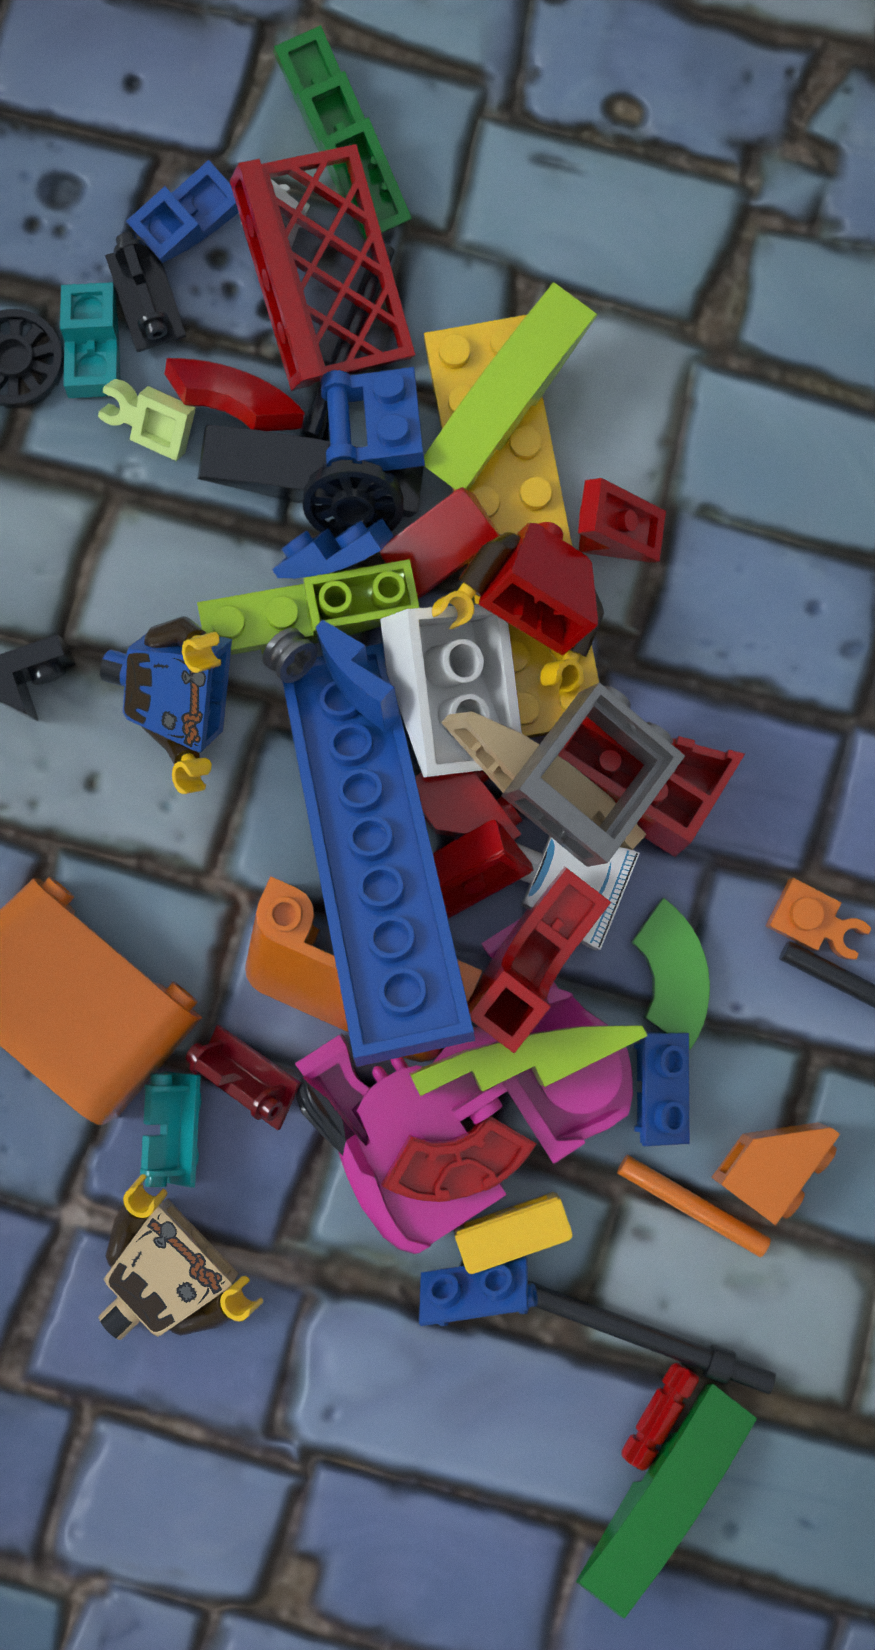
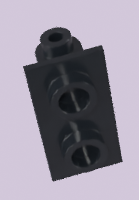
(144, 293)

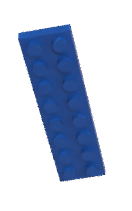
(376, 875)

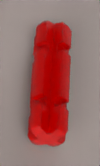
(659, 1416)

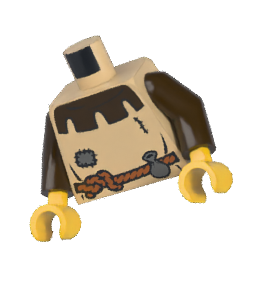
(167, 1272)

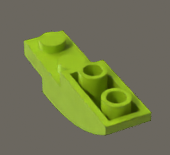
(346, 599)

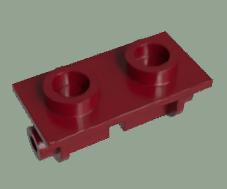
(245, 1076)

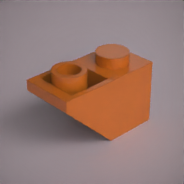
(774, 1164)

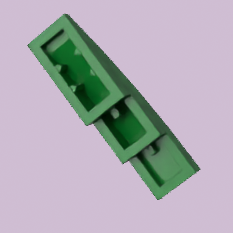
(337, 121)
(666, 1501)

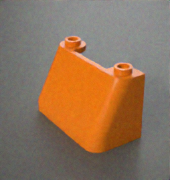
(295, 972)
(80, 1007)

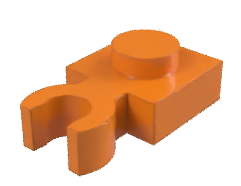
(810, 918)

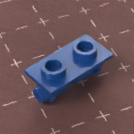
(665, 1089)
(457, 1295)

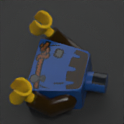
(175, 692)

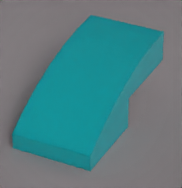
(90, 338)

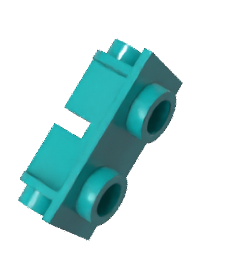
(174, 1104)

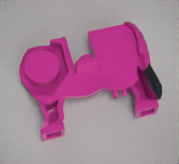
(374, 1122)

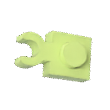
(155, 418)

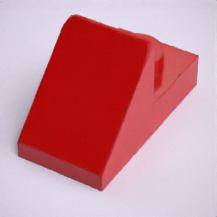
(619, 523)

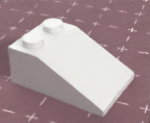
(447, 674)

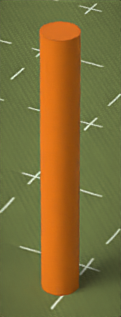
(694, 1206)

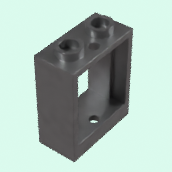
(558, 816)

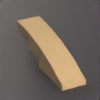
(504, 752)

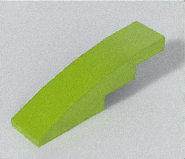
(509, 387)
(547, 1053)

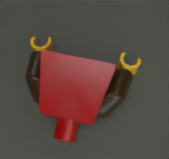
(538, 588)

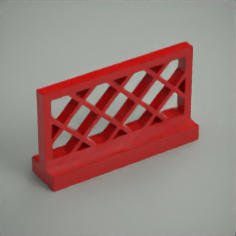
(278, 264)

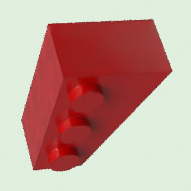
(683, 800)

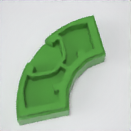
(677, 972)

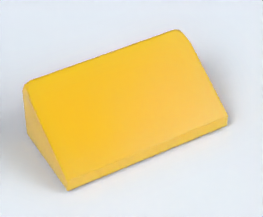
(512, 1232)

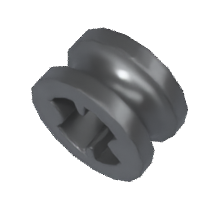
(290, 655)

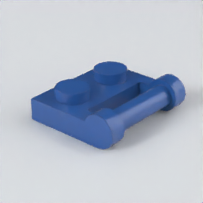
(390, 417)

